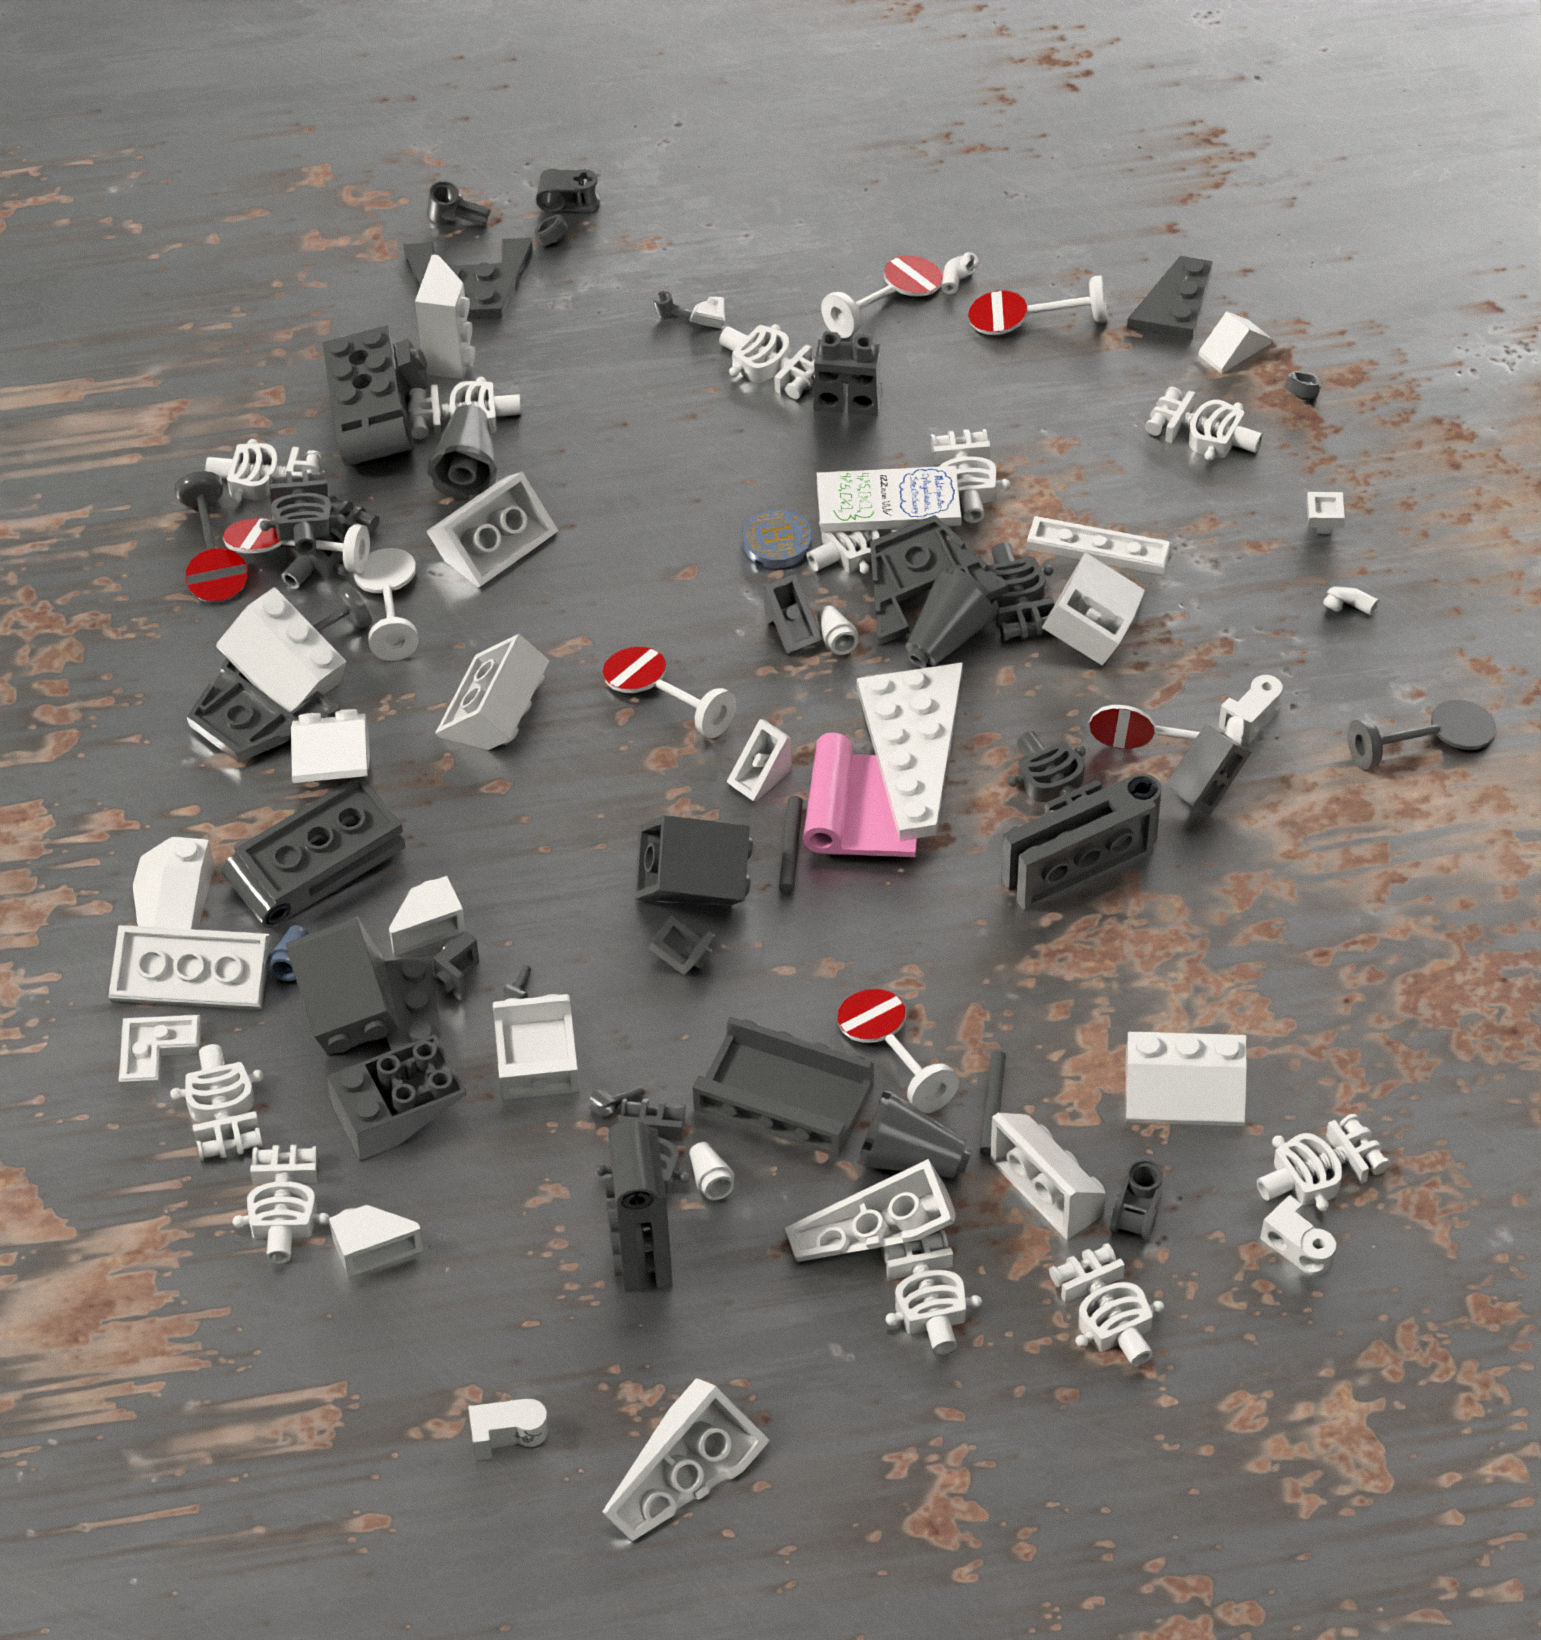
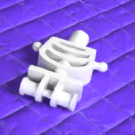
(758, 360)
(428, 411)
(1212, 418)
(974, 469)
(252, 480)
(841, 547)
(220, 1100)
(1311, 1157)
(282, 1204)
(929, 1296)
(1121, 1306)

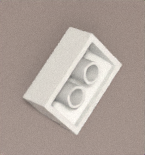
(443, 322)
(493, 529)
(281, 652)
(494, 695)
(1186, 1079)
(1045, 1173)

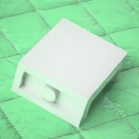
(535, 1046)

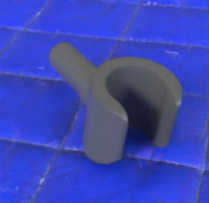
(667, 308)
(515, 989)
(606, 1105)

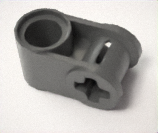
(566, 190)
(1138, 1205)

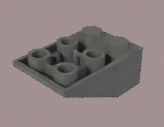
(394, 1095)

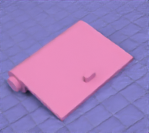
(850, 804)

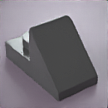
(791, 613)

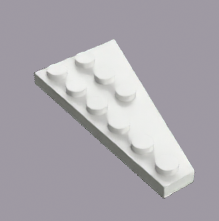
(912, 736)

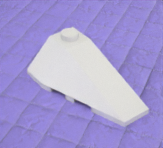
(173, 883)
(879, 1216)
(689, 1453)

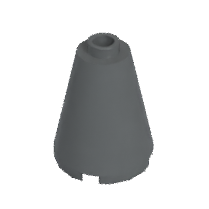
(464, 456)
(949, 617)
(906, 1136)

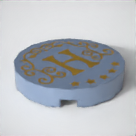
(777, 538)

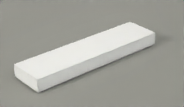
(1104, 545)

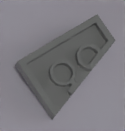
(1175, 300)

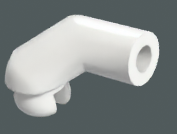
(958, 269)
(1352, 597)

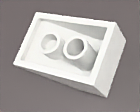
(329, 746)

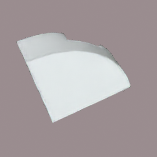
(709, 312)

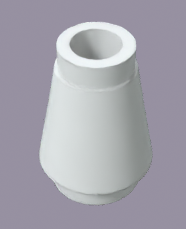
(838, 633)
(711, 1172)

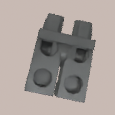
(849, 368)

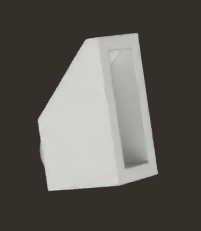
(427, 916)
(373, 1238)

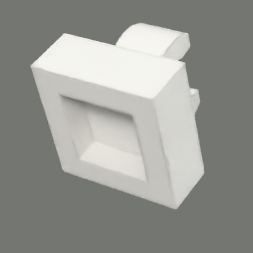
(1325, 511)

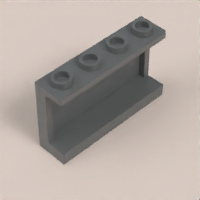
(785, 1087)

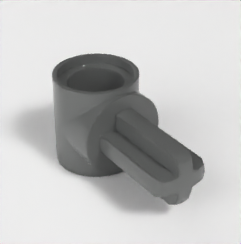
(453, 205)

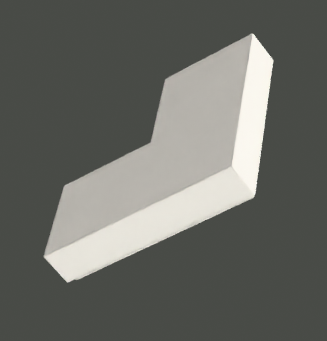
(150, 1038)

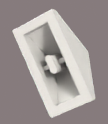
(1233, 342)
(762, 762)

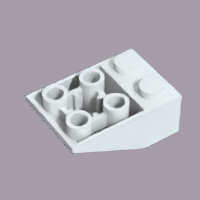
(1094, 609)

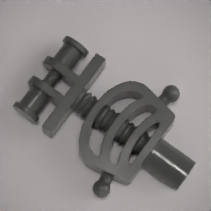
(301, 509)
(327, 562)
(1026, 590)
(1051, 772)
(669, 1127)

